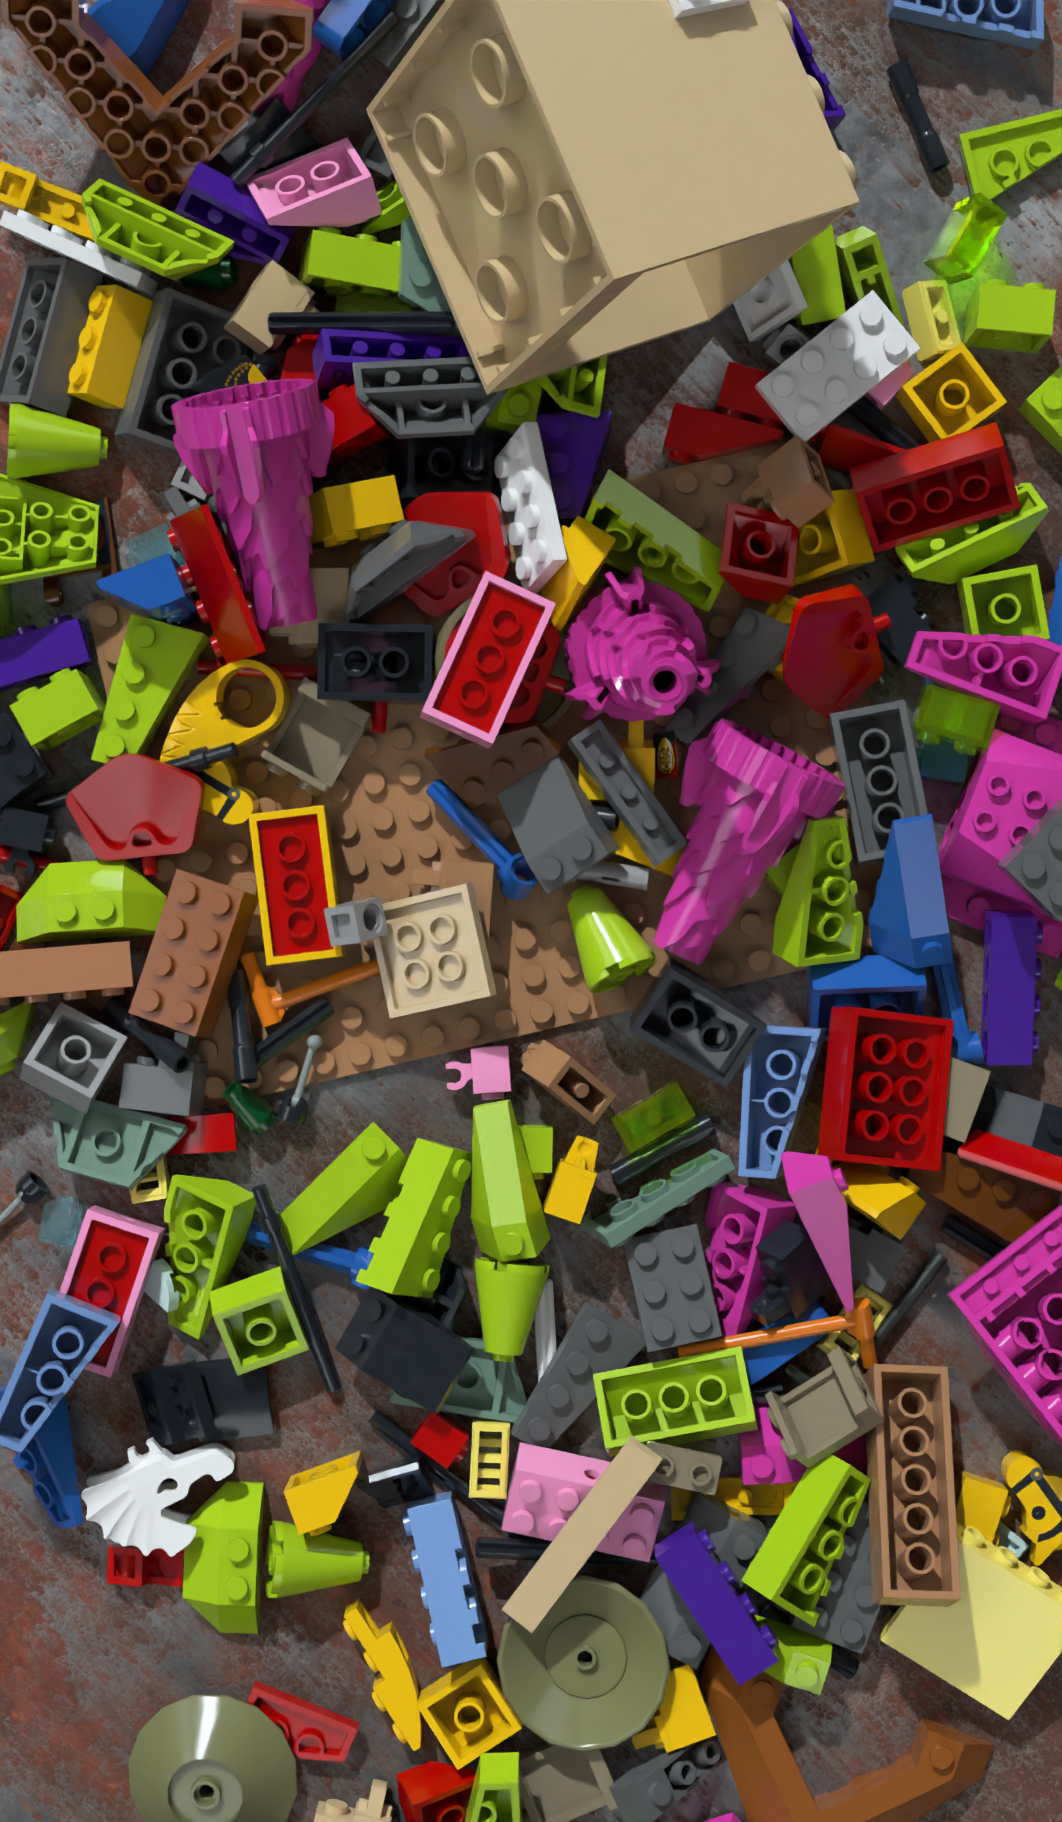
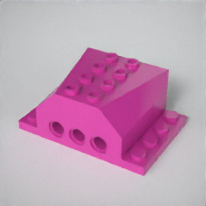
(998, 805)
(1017, 1318)

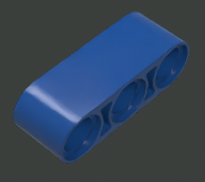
(347, 23)
(767, 1358)

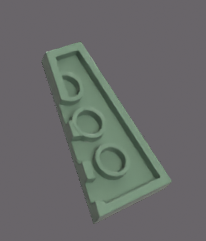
(657, 1198)

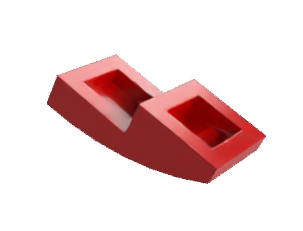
(206, 1133)
(130, 1567)

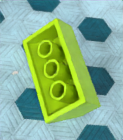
(676, 1400)

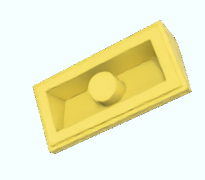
(931, 318)

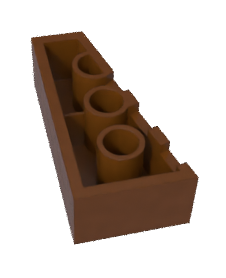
(987, 1195)

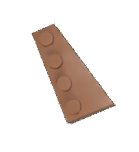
(65, 971)

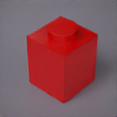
(441, 1438)

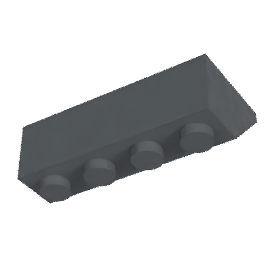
(46, 333)
(737, 1543)

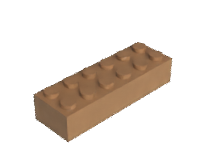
(912, 1488)

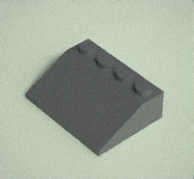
(178, 348)

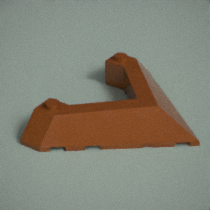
(152, 135)
(774, 1788)

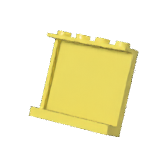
(995, 1637)

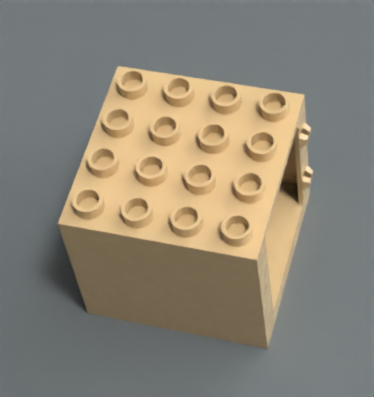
(604, 169)

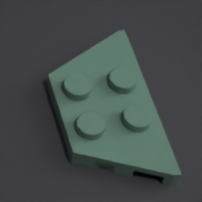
(416, 275)
(112, 1142)
(483, 1388)

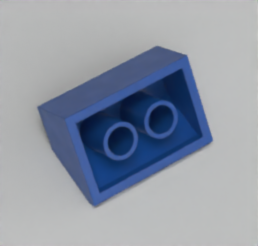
(153, 590)
(864, 983)

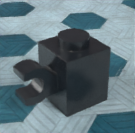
(26, 834)

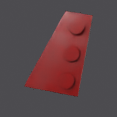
(309, 1729)

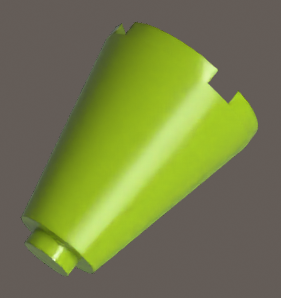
(50, 443)
(606, 941)
(508, 1303)
(310, 1562)

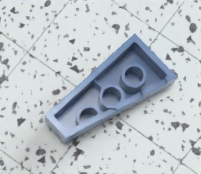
(1001, 21)
(774, 1096)
(53, 1357)
(447, 1579)

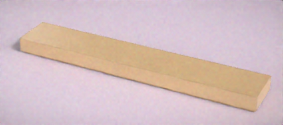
(582, 1533)

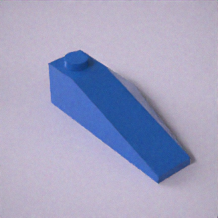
(139, 26)
(909, 902)
(52, 1467)

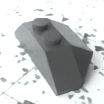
(425, 396)
(399, 563)

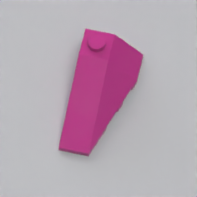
(1004, 670)
(823, 1210)
(738, 1223)
(765, 1461)

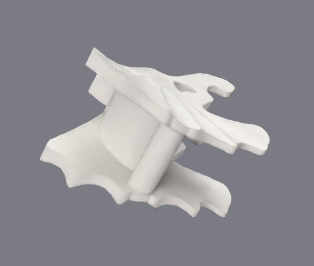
(134, 1503)

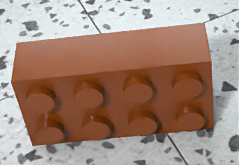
(193, 954)

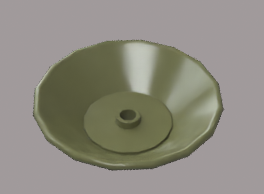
(580, 1701)
(216, 1745)

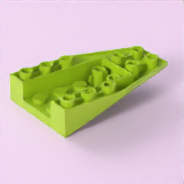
(44, 532)

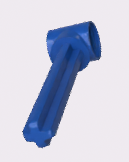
(486, 842)
(965, 1043)
(321, 1254)

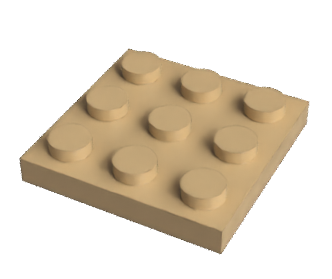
(433, 952)

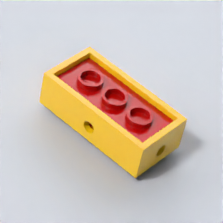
(294, 883)

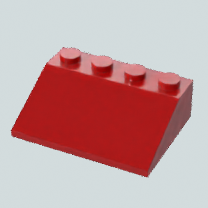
(219, 584)
(885, 1088)

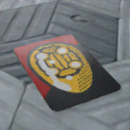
(665, 754)

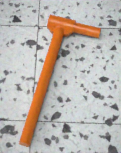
(271, 1004)
(857, 1321)

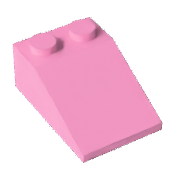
(317, 189)

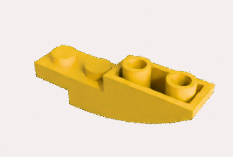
(397, 1684)

